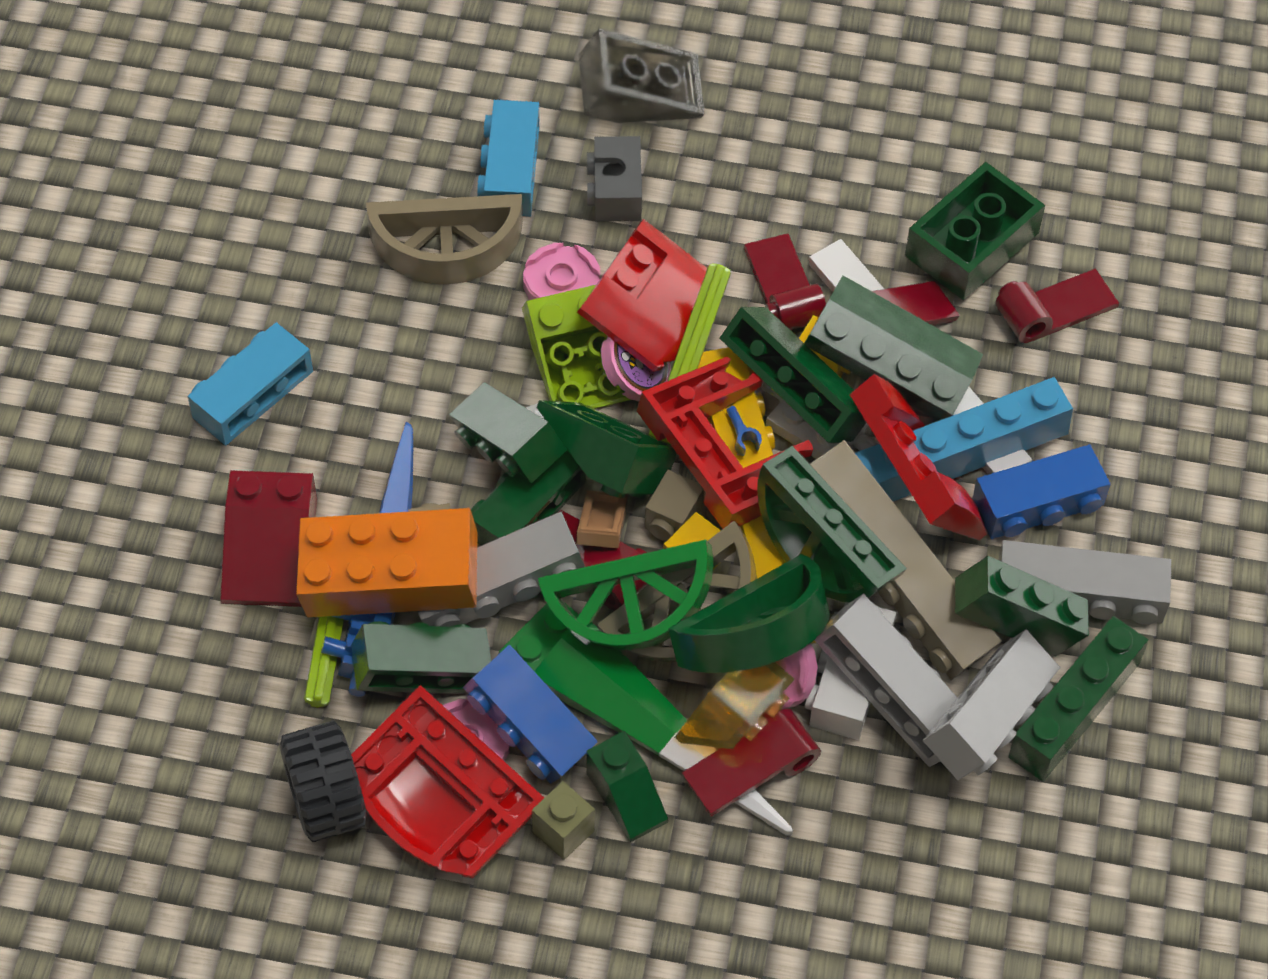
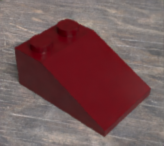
(264, 536)

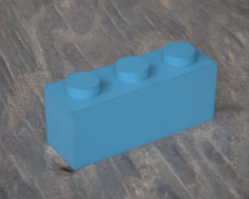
(511, 151)
(250, 383)

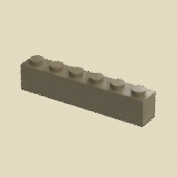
(925, 590)

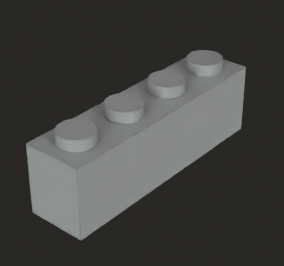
(511, 569)
(1111, 582)
(887, 672)
(992, 705)

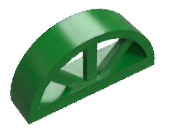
(625, 572)

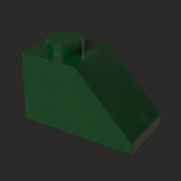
(625, 786)

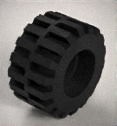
(323, 781)

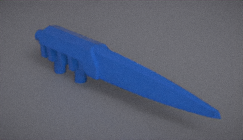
(395, 499)

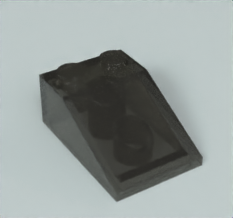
(638, 80)

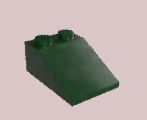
(609, 449)

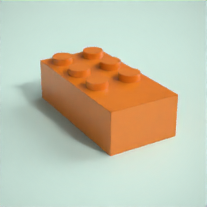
(387, 562)

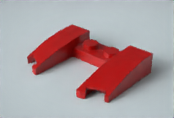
(680, 414)
(937, 495)

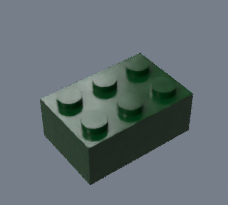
(974, 230)

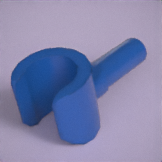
(743, 433)

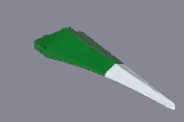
(615, 694)

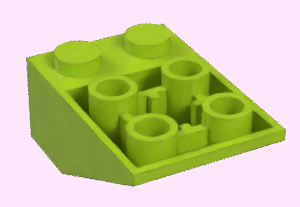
(569, 350)

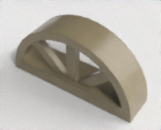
(446, 217)
(655, 602)

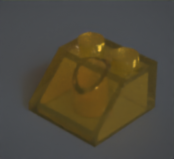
(737, 707)

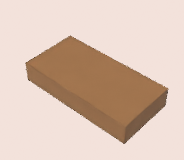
(602, 520)

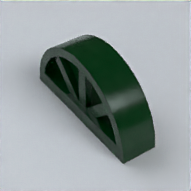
(814, 521)
(756, 622)

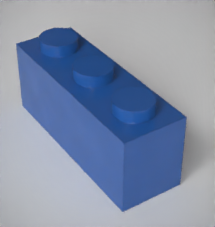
(1041, 492)
(529, 715)

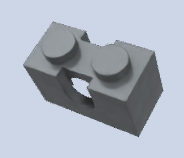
(617, 178)

